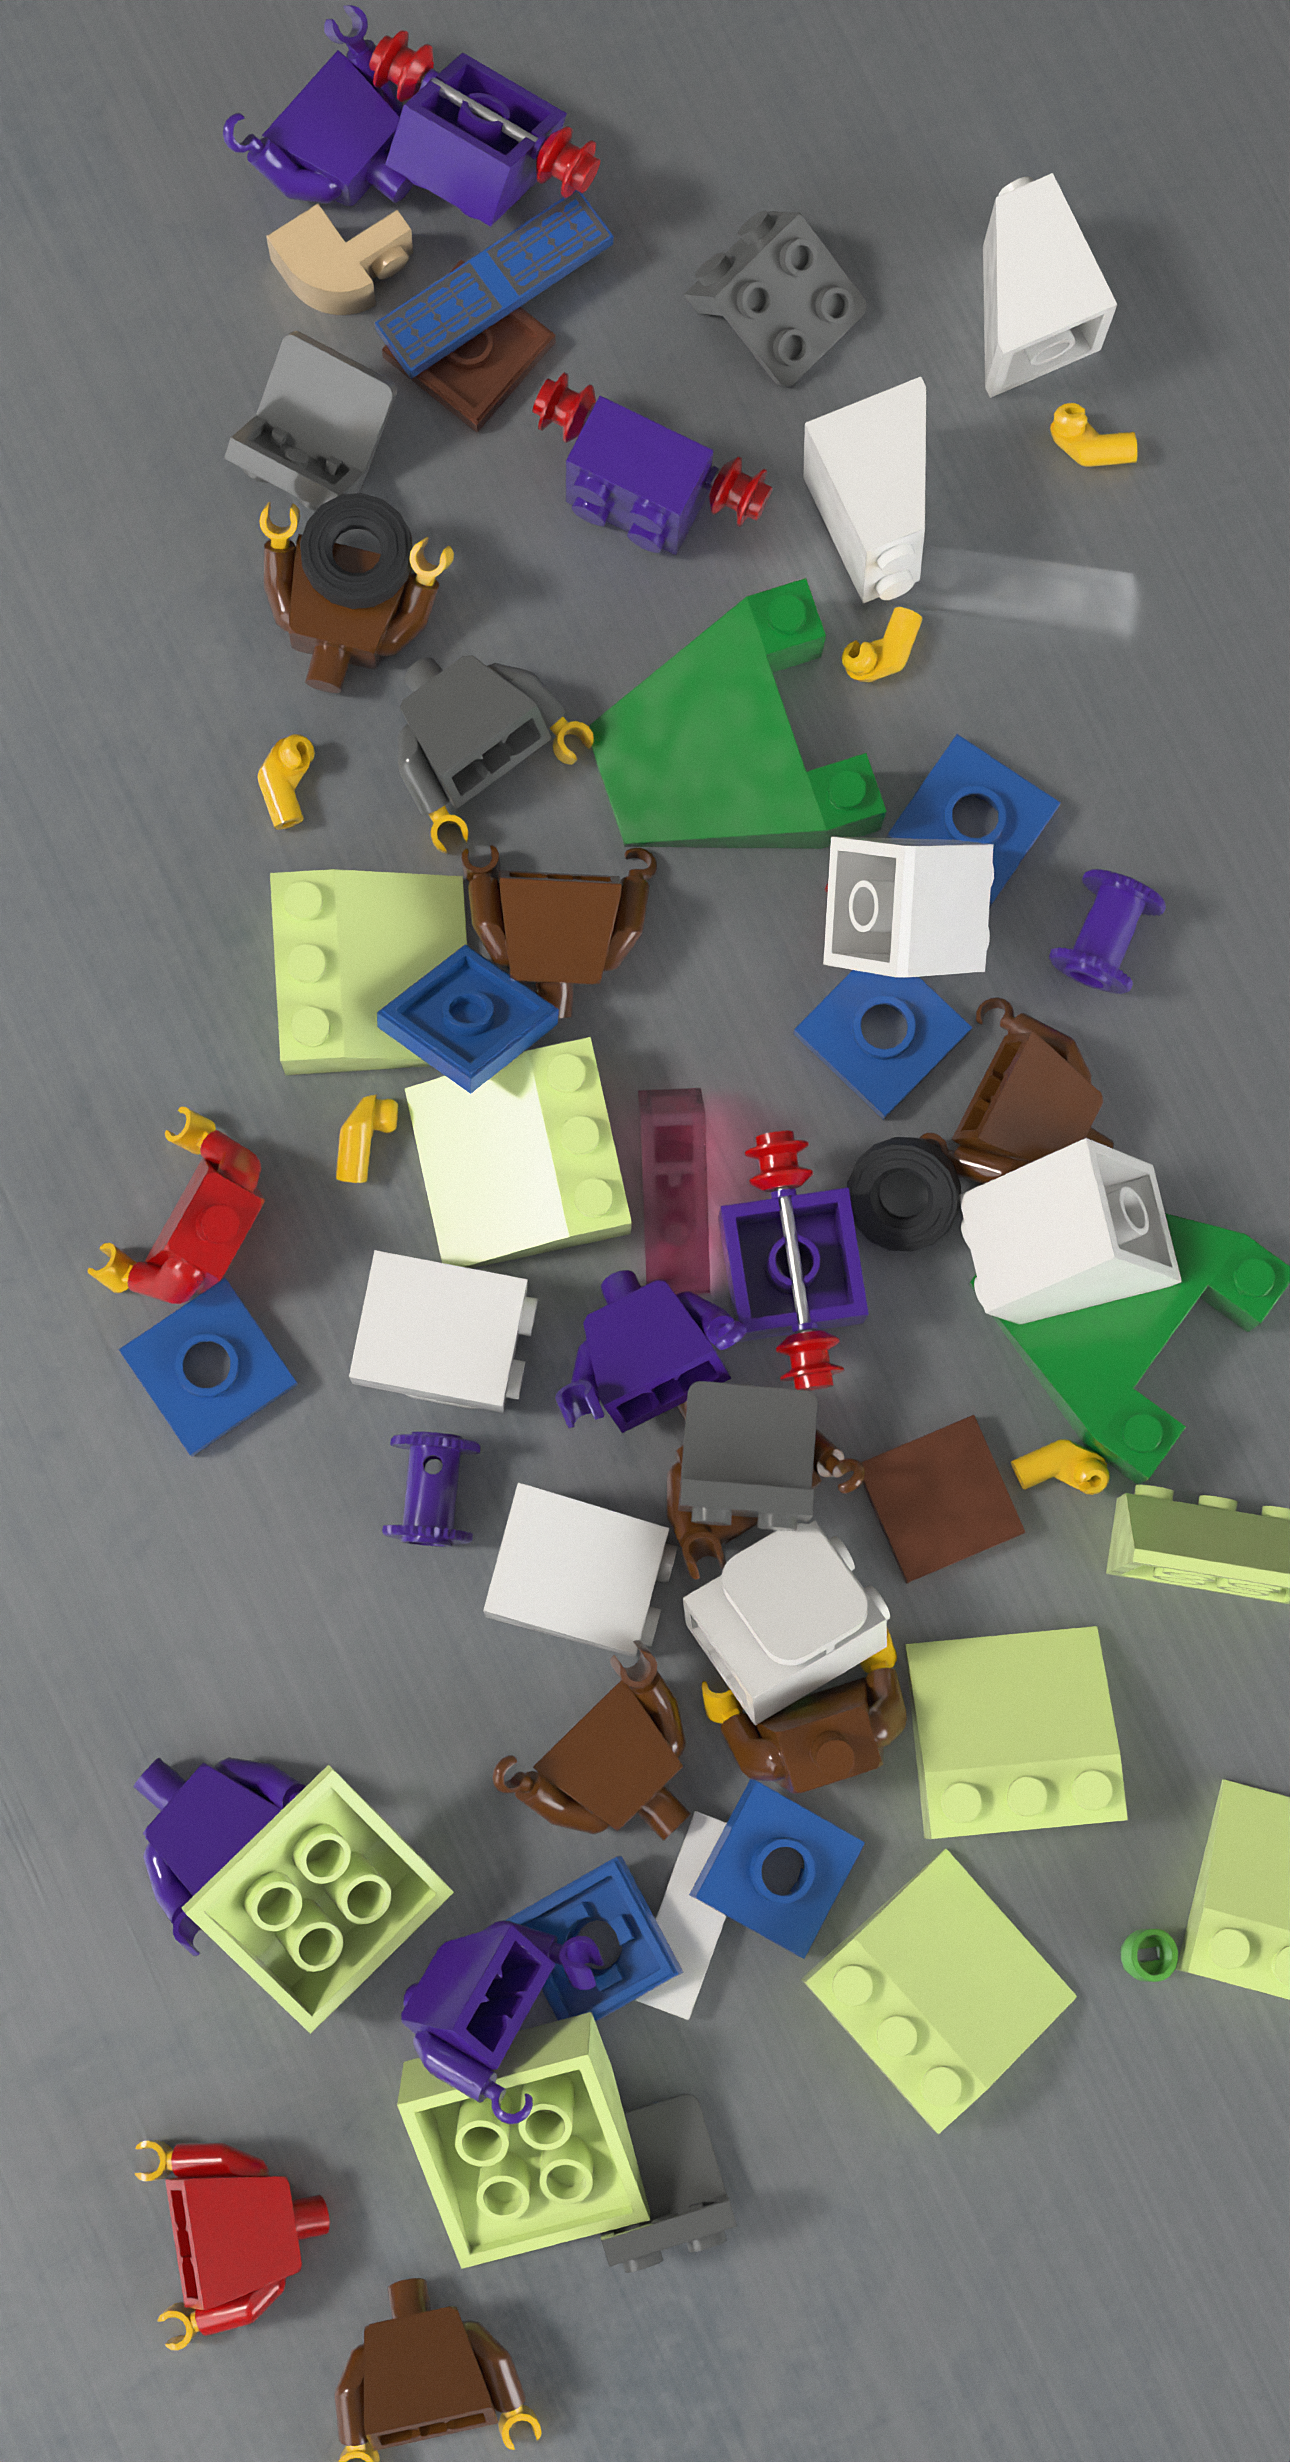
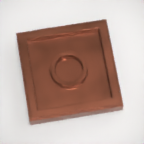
(485, 369)
(940, 1499)

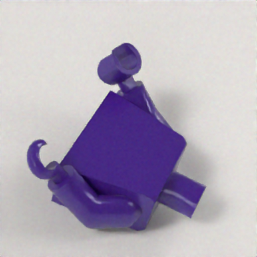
(334, 131)
(645, 1352)
(205, 1826)
(478, 1999)

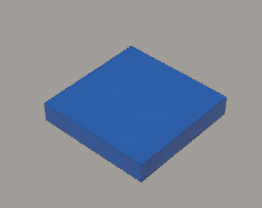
(467, 1018)

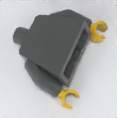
(472, 729)

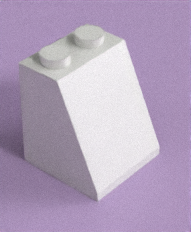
(1040, 287)
(870, 486)
(908, 906)
(1068, 1234)
(579, 1571)

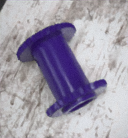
(1107, 931)
(431, 1497)

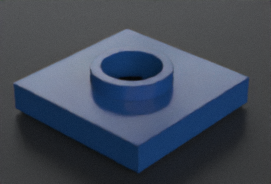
(970, 771)
(872, 1073)
(207, 1414)
(733, 1873)
(612, 1897)

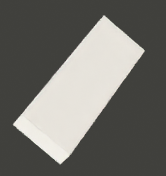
(686, 1922)

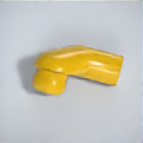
(1085, 444)
(885, 655)
(280, 777)
(357, 1133)
(1065, 1462)

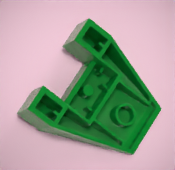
(709, 749)
(1101, 1352)

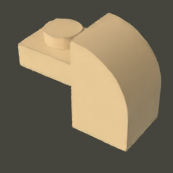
(337, 273)

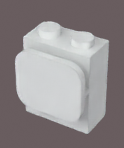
(442, 1332)
(786, 1619)

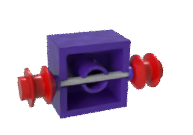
(475, 132)
(640, 471)
(793, 1262)

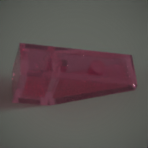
(674, 1188)

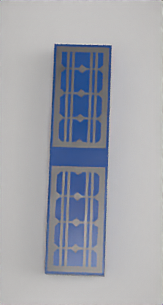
(494, 283)

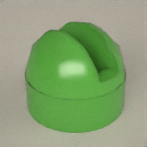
(1149, 1970)

